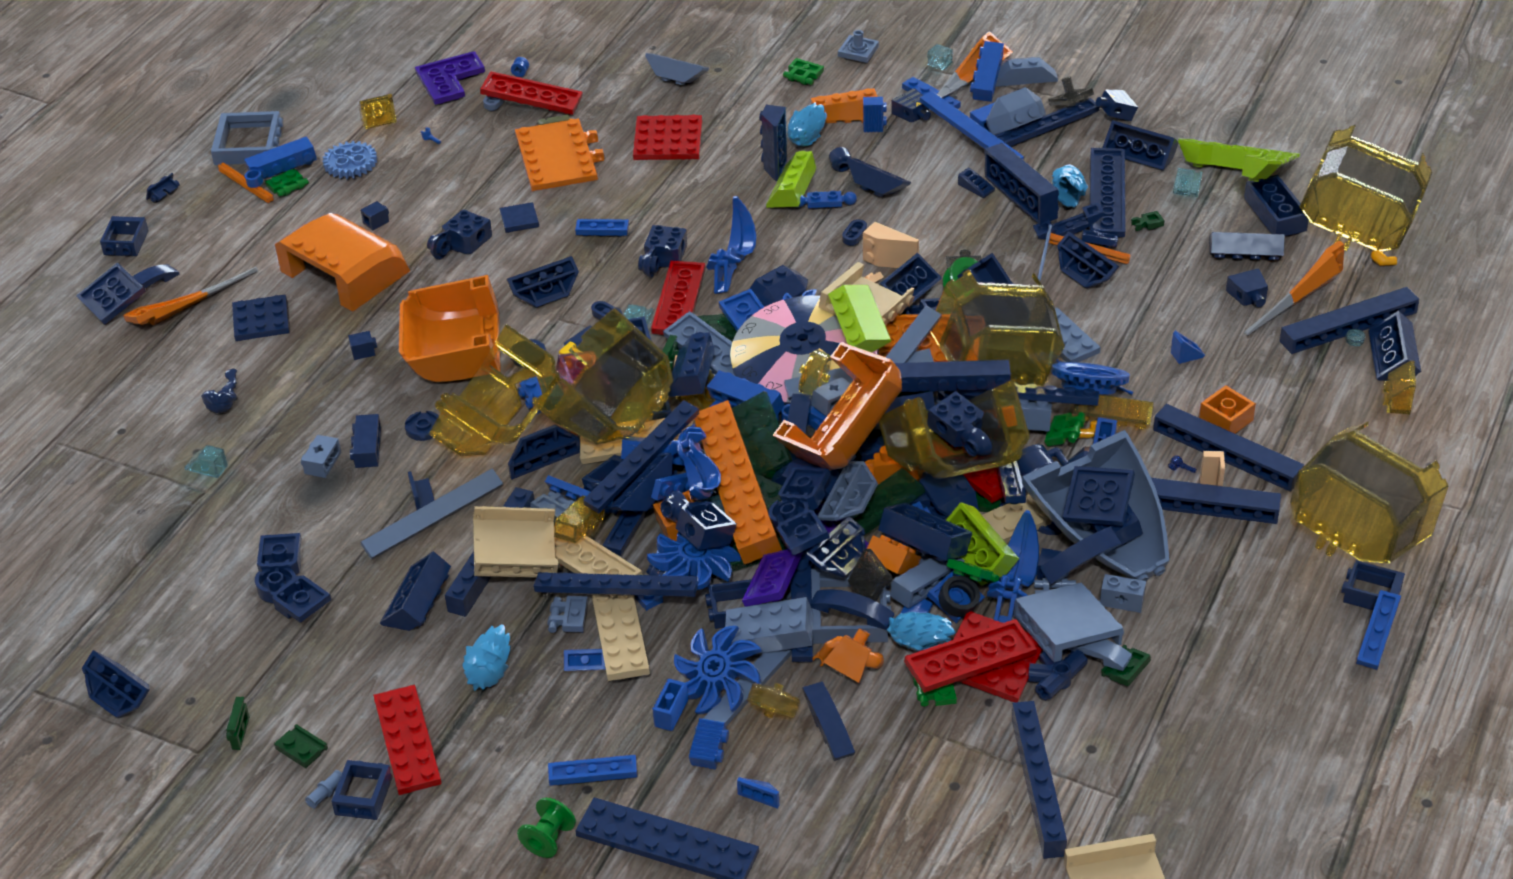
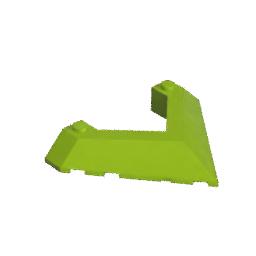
(1254, 161)

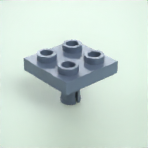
(858, 48)

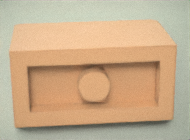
(1212, 468)

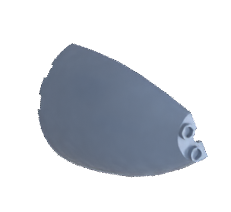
(1136, 558)

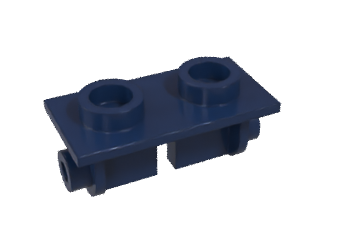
(156, 191)

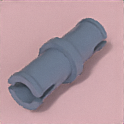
(323, 790)

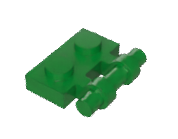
(807, 69)
(286, 182)
(1062, 428)
(975, 572)
(942, 696)

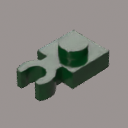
(1149, 220)

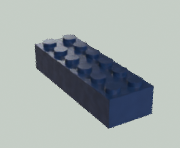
(1021, 183)

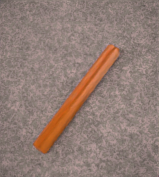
(240, 179)
(1109, 253)

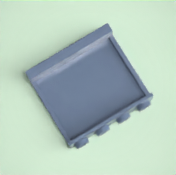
(1066, 619)

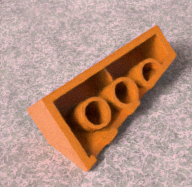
(844, 106)

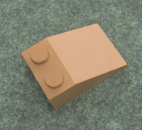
(887, 246)

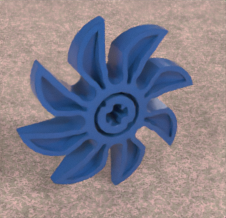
(684, 559)
(729, 663)

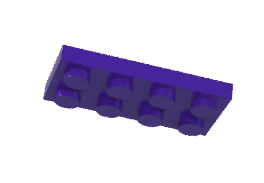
(771, 578)

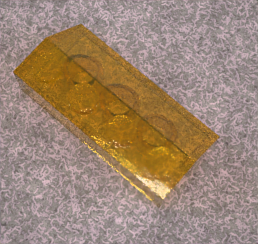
(1119, 409)

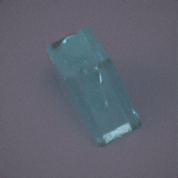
(208, 461)

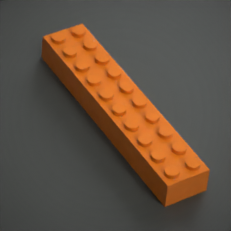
(738, 484)

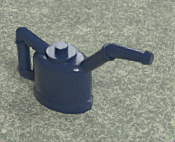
(1036, 457)

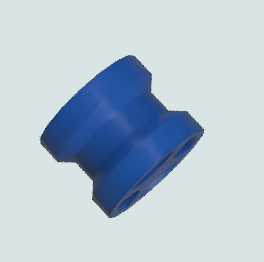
(520, 66)

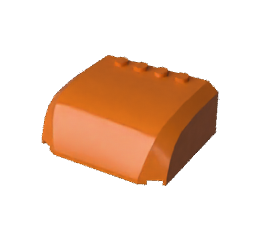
(351, 254)
(449, 329)
(855, 414)

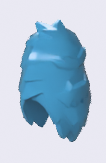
(806, 125)
(1070, 185)
(920, 630)
(487, 658)

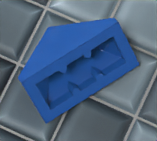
(758, 791)

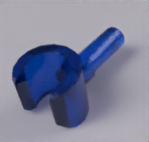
(1177, 461)

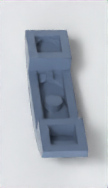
(1111, 653)

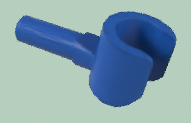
(427, 135)

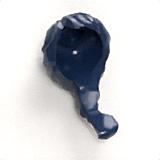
(222, 400)

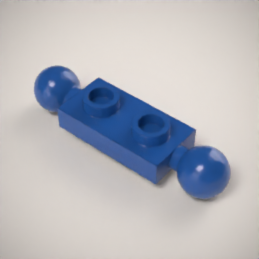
(827, 199)

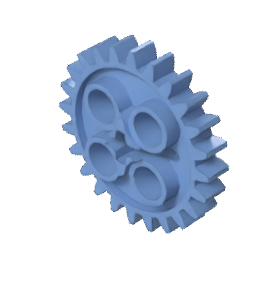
(349, 159)

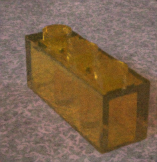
(576, 521)

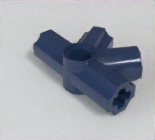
(1055, 675)

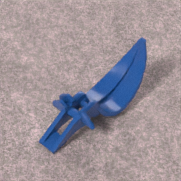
(741, 243)
(700, 469)
(1026, 546)

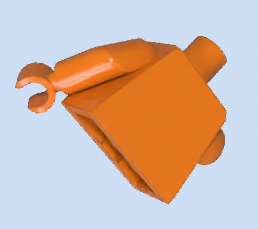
(884, 466)
(850, 655)

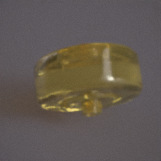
(814, 372)
(773, 700)

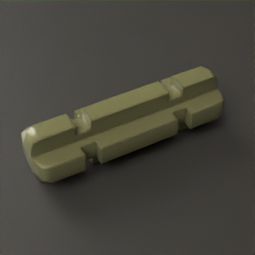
(553, 119)

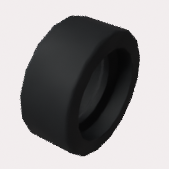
(962, 583)

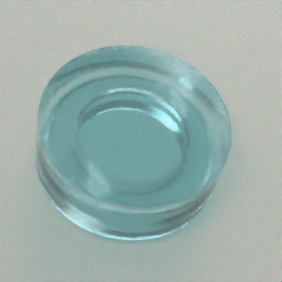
(1355, 337)

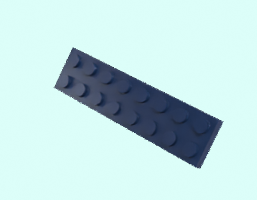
(1108, 189)
(667, 841)

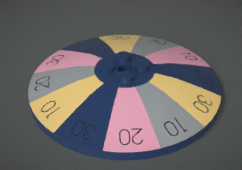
(769, 342)

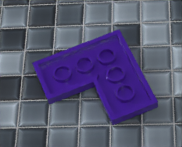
(442, 76)

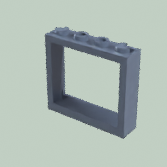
(244, 120)
(822, 634)

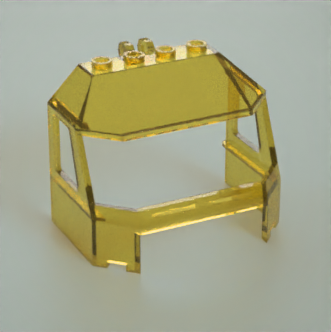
(485, 407)

